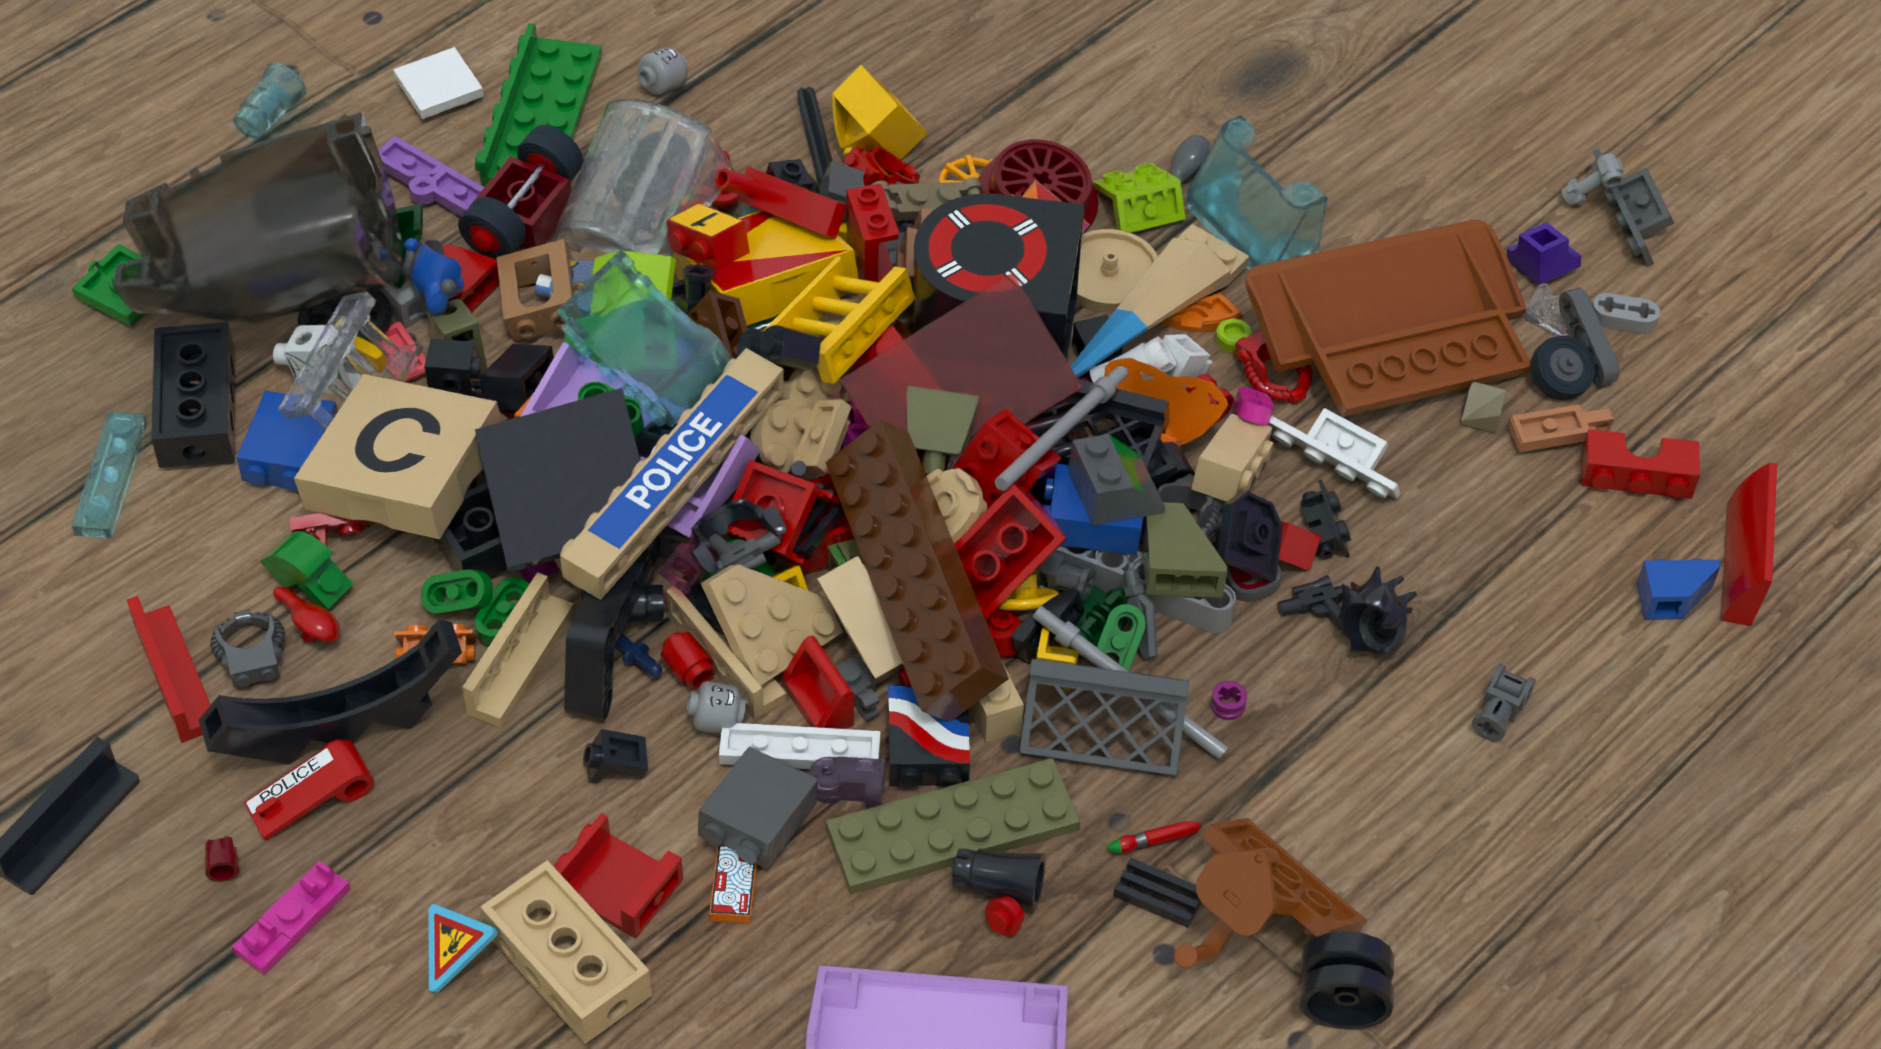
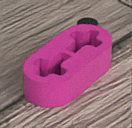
(1253, 406)

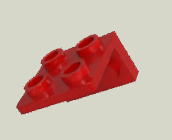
(996, 448)

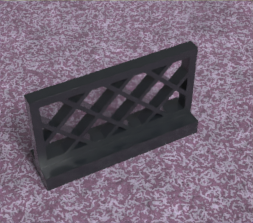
(1127, 411)

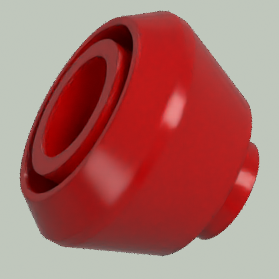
(1001, 626)

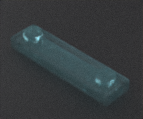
(109, 475)

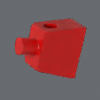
(479, 275)

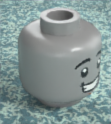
(662, 71)
(715, 707)

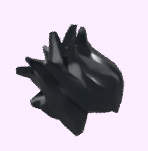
(1375, 615)

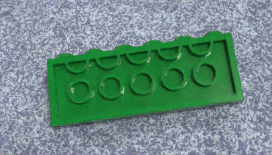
(544, 87)

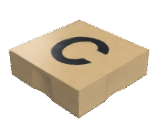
(397, 456)

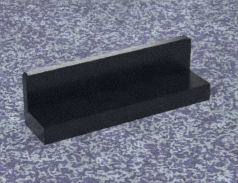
(64, 817)

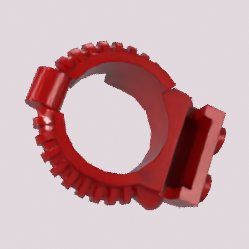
(878, 159)
(1252, 352)

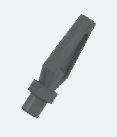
(1137, 597)

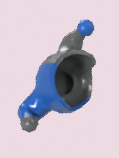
(432, 273)

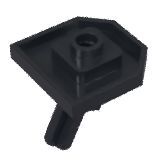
(1250, 535)

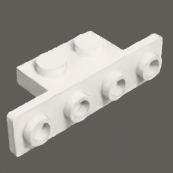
(1342, 445)

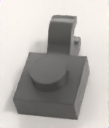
(862, 685)

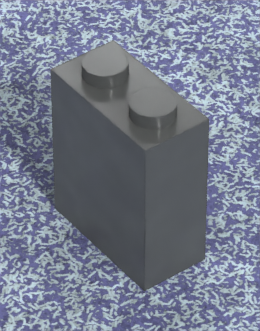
(757, 807)

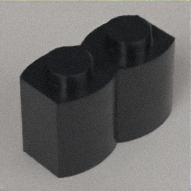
(783, 347)

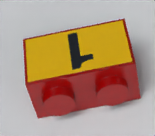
(708, 236)

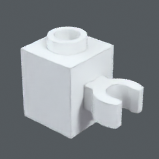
(1189, 356)

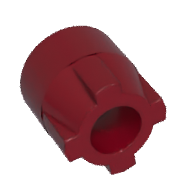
(221, 859)

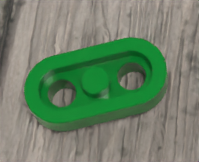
(459, 590)
(498, 608)
(1122, 643)

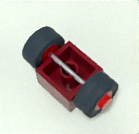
(524, 196)

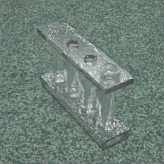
(334, 346)

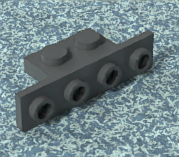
(1640, 208)

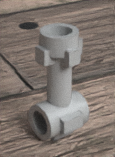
(1608, 173)

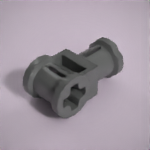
(1060, 576)
(1502, 702)

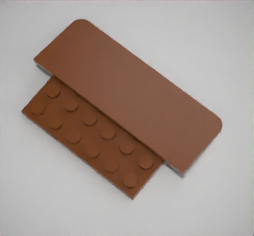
(1395, 315)

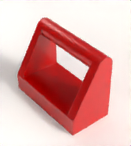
(818, 688)

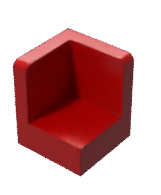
(1298, 546)

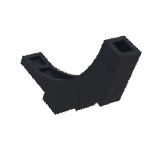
(284, 726)

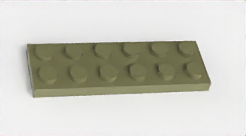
(929, 828)

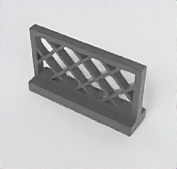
(1111, 682)

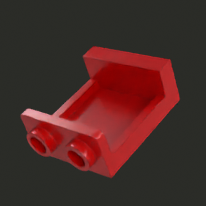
(868, 227)

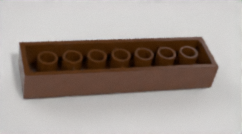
(916, 572)

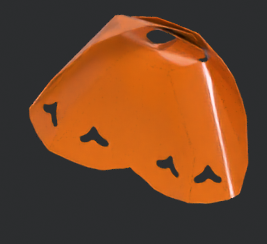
(1188, 412)

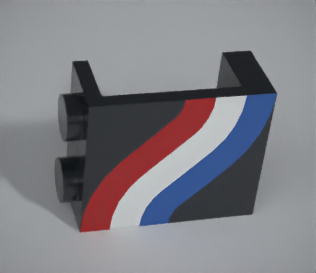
(923, 746)

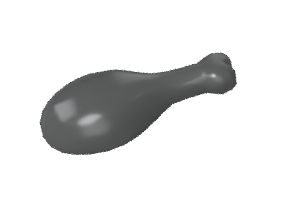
(1189, 156)

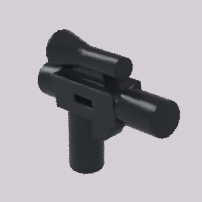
(1314, 597)

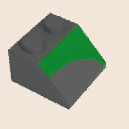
(1112, 480)

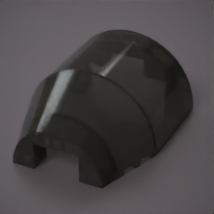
(266, 230)

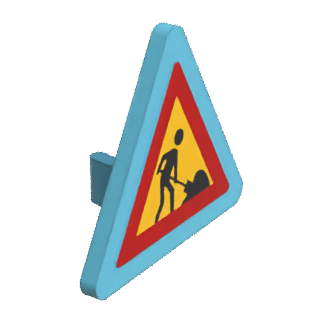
(453, 944)

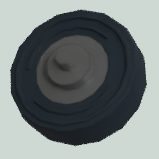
(1562, 367)

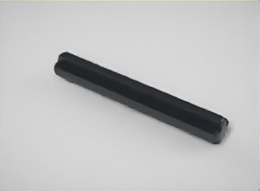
(814, 131)

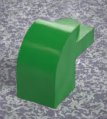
(306, 562)

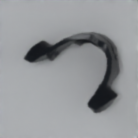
(718, 523)

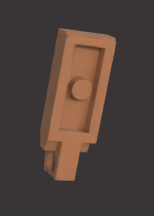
(1556, 426)

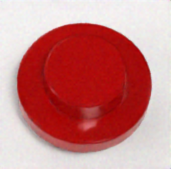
(1004, 916)

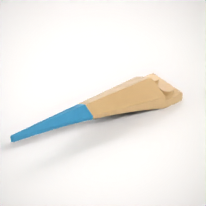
(1179, 276)

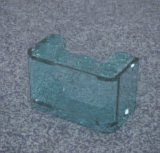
(643, 340)

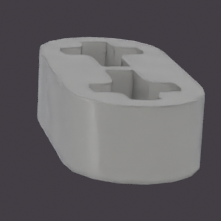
(1626, 312)

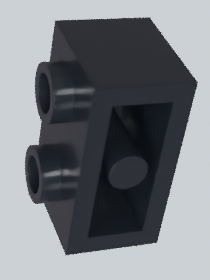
(454, 367)
(516, 375)

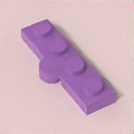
(428, 177)

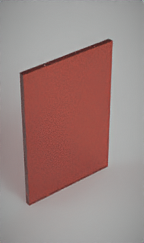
(981, 348)

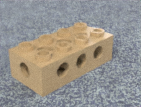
(567, 951)

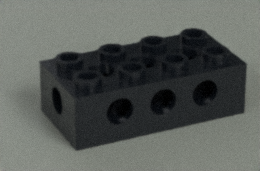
(186, 355)

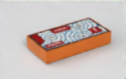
(732, 888)

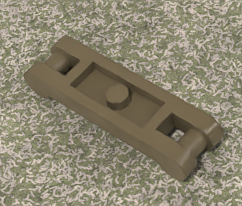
(907, 199)

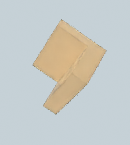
(823, 436)

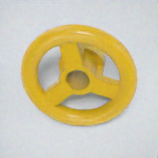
(1028, 596)

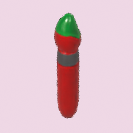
(1128, 843)

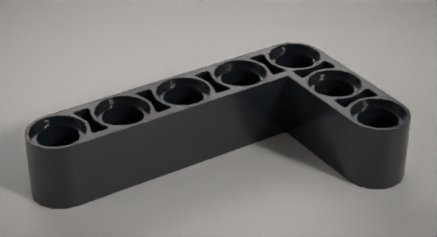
(593, 637)

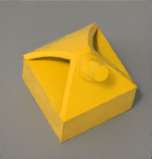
(872, 117)

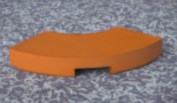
(1204, 314)

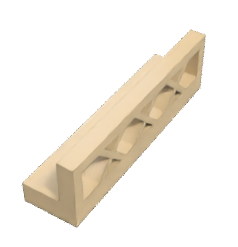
(516, 653)
(728, 668)

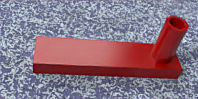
(784, 199)

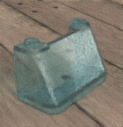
(1249, 206)

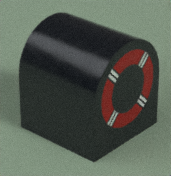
(987, 237)

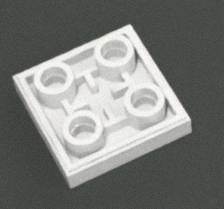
(438, 83)

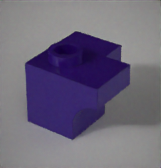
(1543, 254)

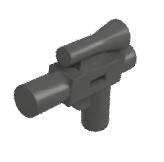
(741, 552)

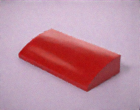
(1749, 546)

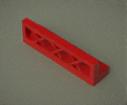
(171, 667)

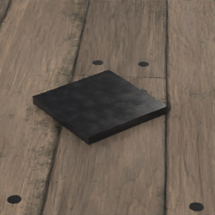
(555, 472)

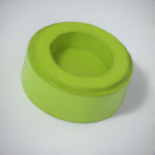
(1229, 332)

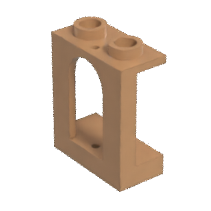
(524, 269)

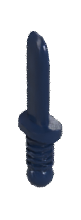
(637, 655)

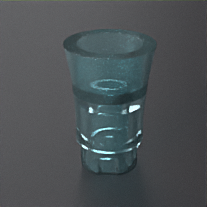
(269, 100)

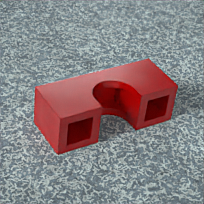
(1610, 465)

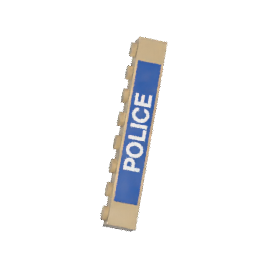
(671, 473)

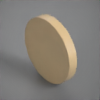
(1111, 267)

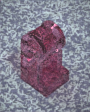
(683, 562)

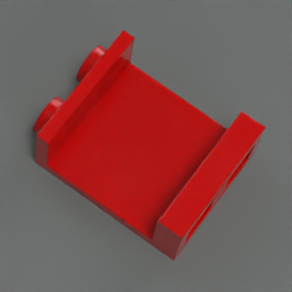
(619, 879)

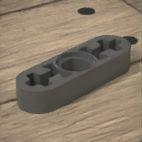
(1586, 328)

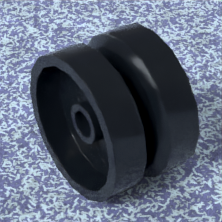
(1347, 980)

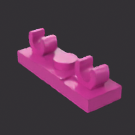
(291, 918)

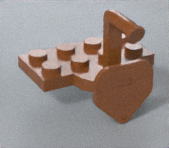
(1253, 880)

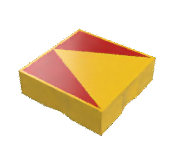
(779, 265)

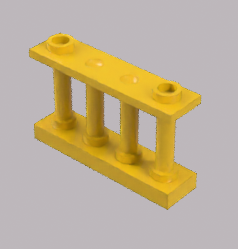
(863, 322)

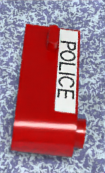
(330, 772)

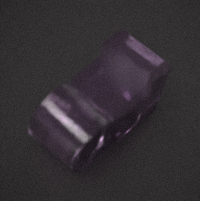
(850, 780)

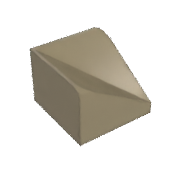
(1483, 407)

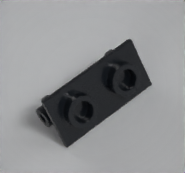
(1323, 508)

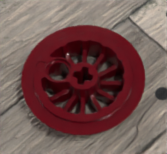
(1048, 163)

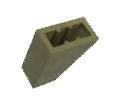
(1180, 556)

